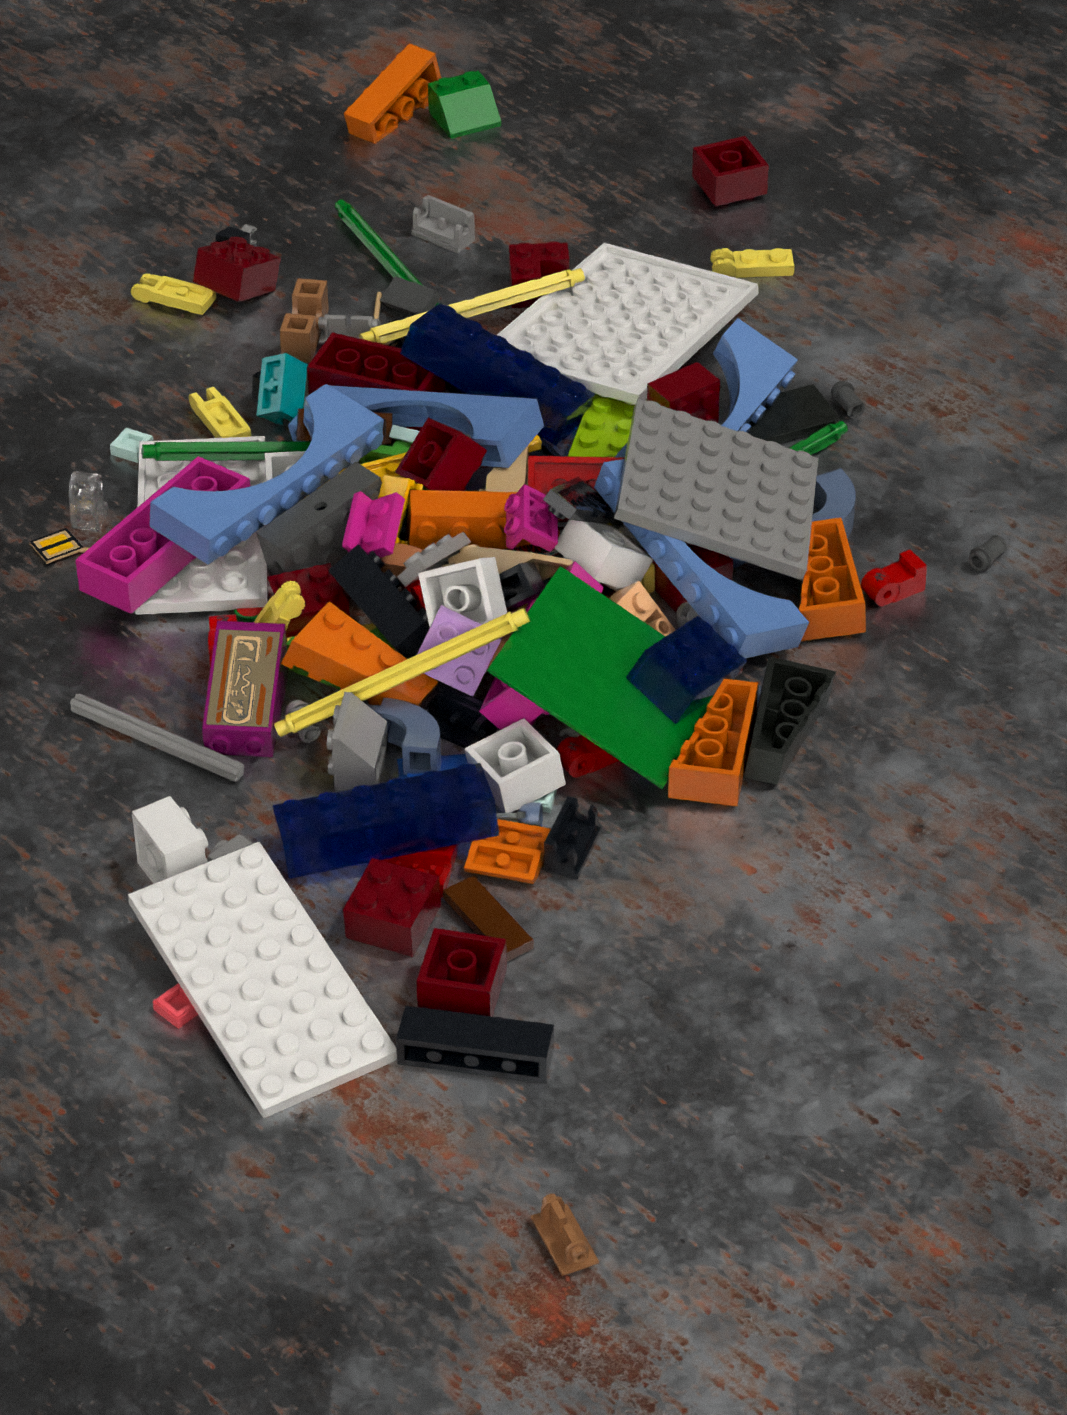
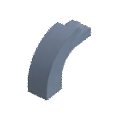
(835, 498)
(414, 732)

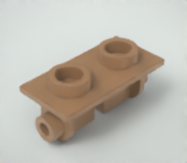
(563, 1236)

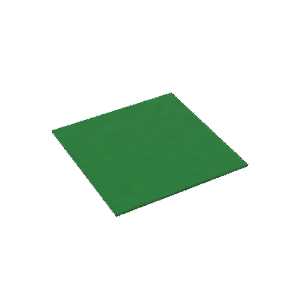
(576, 668)

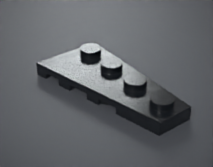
(580, 503)

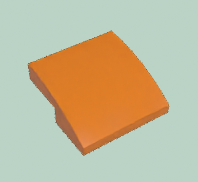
(512, 855)

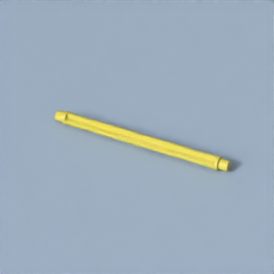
(483, 303)
(405, 670)

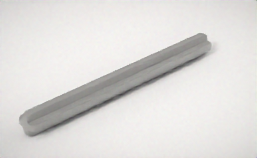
(157, 737)

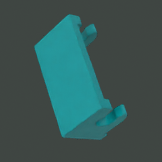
(281, 388)

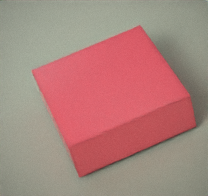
(175, 1007)

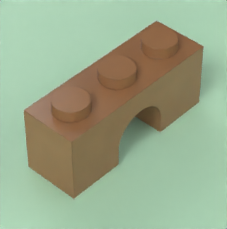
(300, 329)

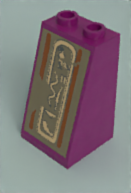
(245, 688)

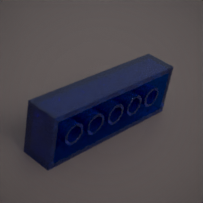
(491, 366)
(385, 820)

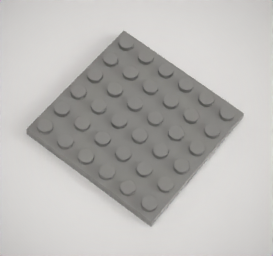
(718, 488)

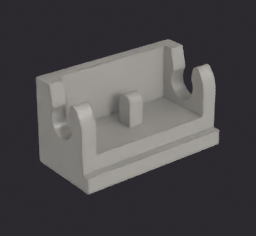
(443, 224)

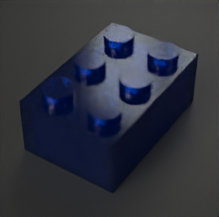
(685, 668)

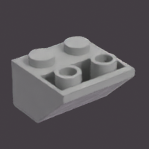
(356, 744)

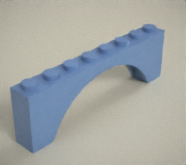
(753, 373)
(494, 422)
(217, 521)
(741, 616)

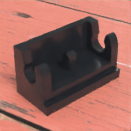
(458, 715)
(571, 840)

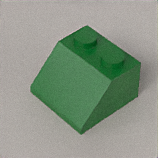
(463, 104)

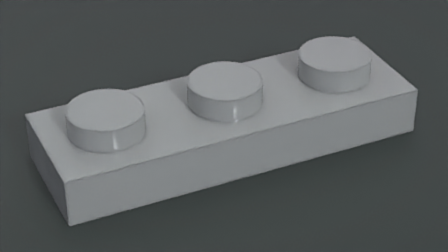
(432, 557)

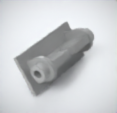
(339, 325)

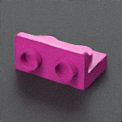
(530, 519)
(373, 523)

